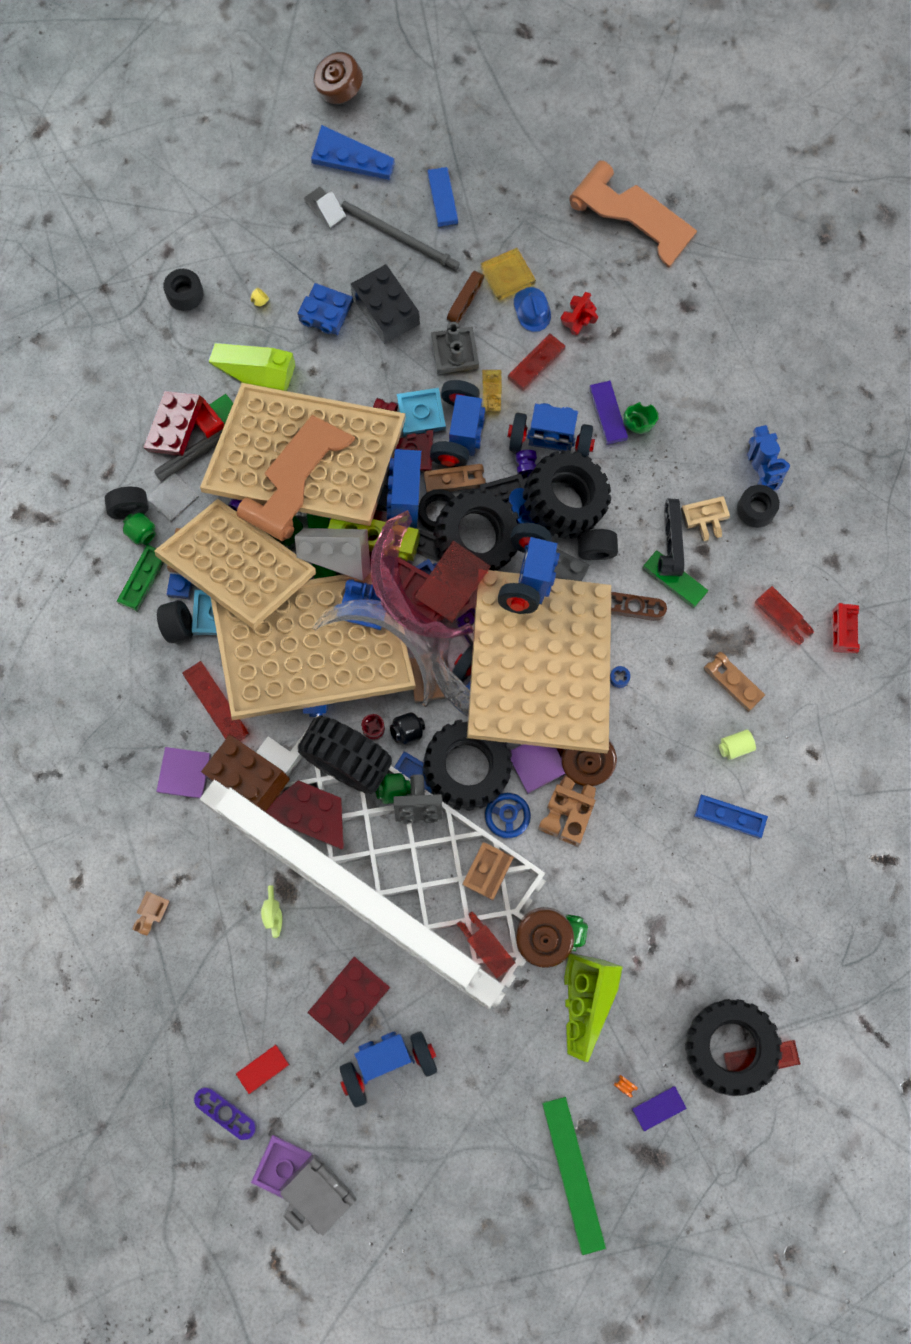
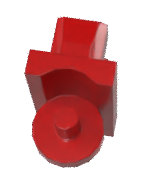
(583, 313)

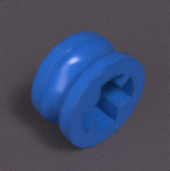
(620, 684)

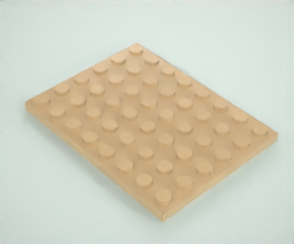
(344, 481)
(293, 667)
(544, 671)

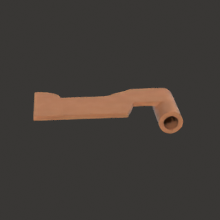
(637, 208)
(289, 477)

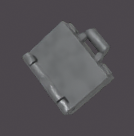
(316, 1195)

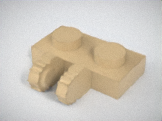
(704, 513)

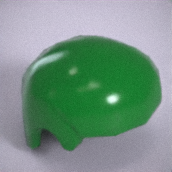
(640, 418)

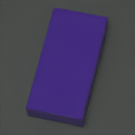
(659, 1108)

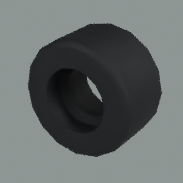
(178, 279)
(767, 497)
(597, 544)
(174, 621)

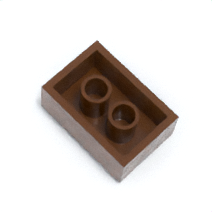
(246, 773)

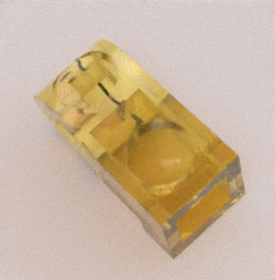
(492, 389)

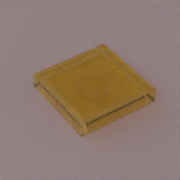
(507, 273)

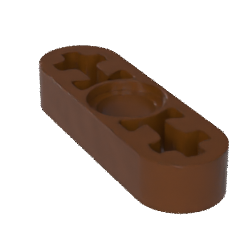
(465, 297)
(649, 615)

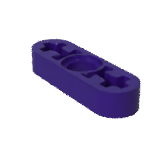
(215, 1116)

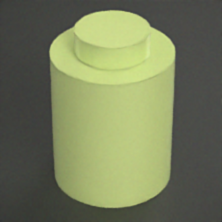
(737, 744)

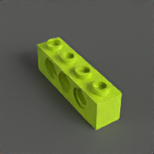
(408, 545)

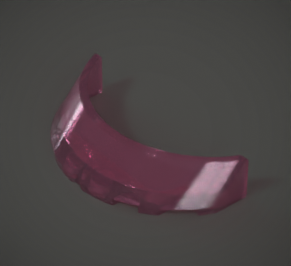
(389, 587)

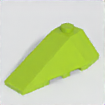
(255, 364)
(590, 996)

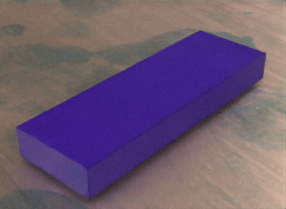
(608, 412)

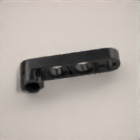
(674, 561)

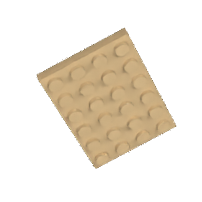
(235, 563)

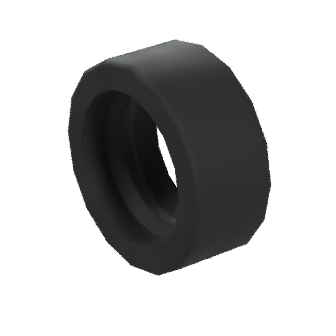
(433, 495)
(126, 501)

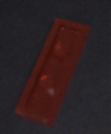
(536, 362)
(743, 1058)

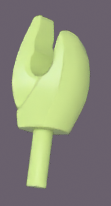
(272, 914)

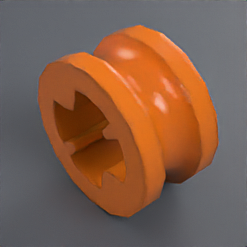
(625, 1086)

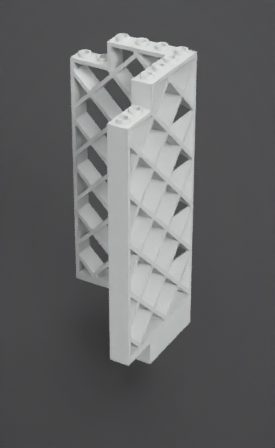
(372, 904)

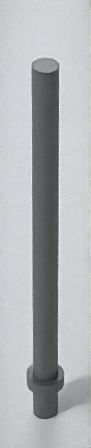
(443, 258)

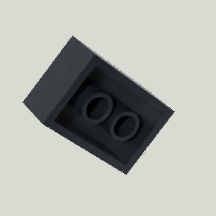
(385, 304)

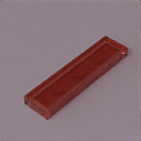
(214, 701)

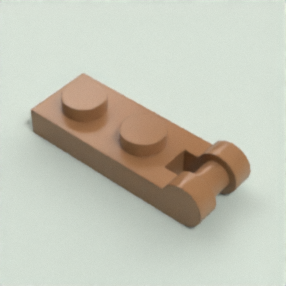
(455, 478)
(734, 681)

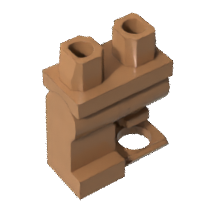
(574, 806)

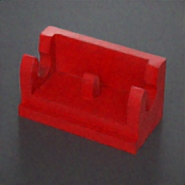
(845, 628)

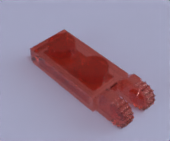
(784, 614)
(487, 947)

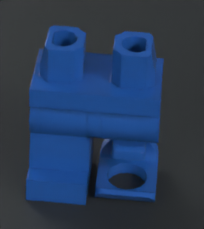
(764, 454)

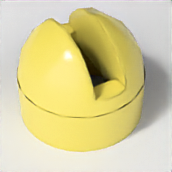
(259, 297)

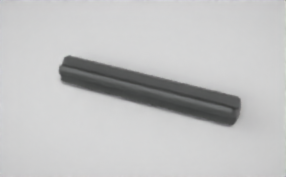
(189, 455)

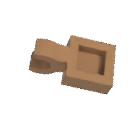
(152, 910)

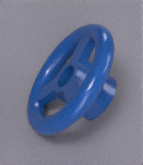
(514, 809)

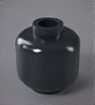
(407, 728)

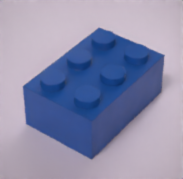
(404, 484)

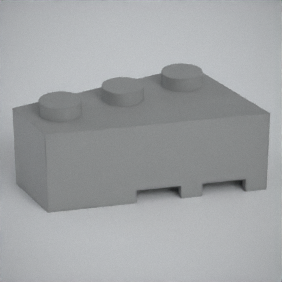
(336, 549)

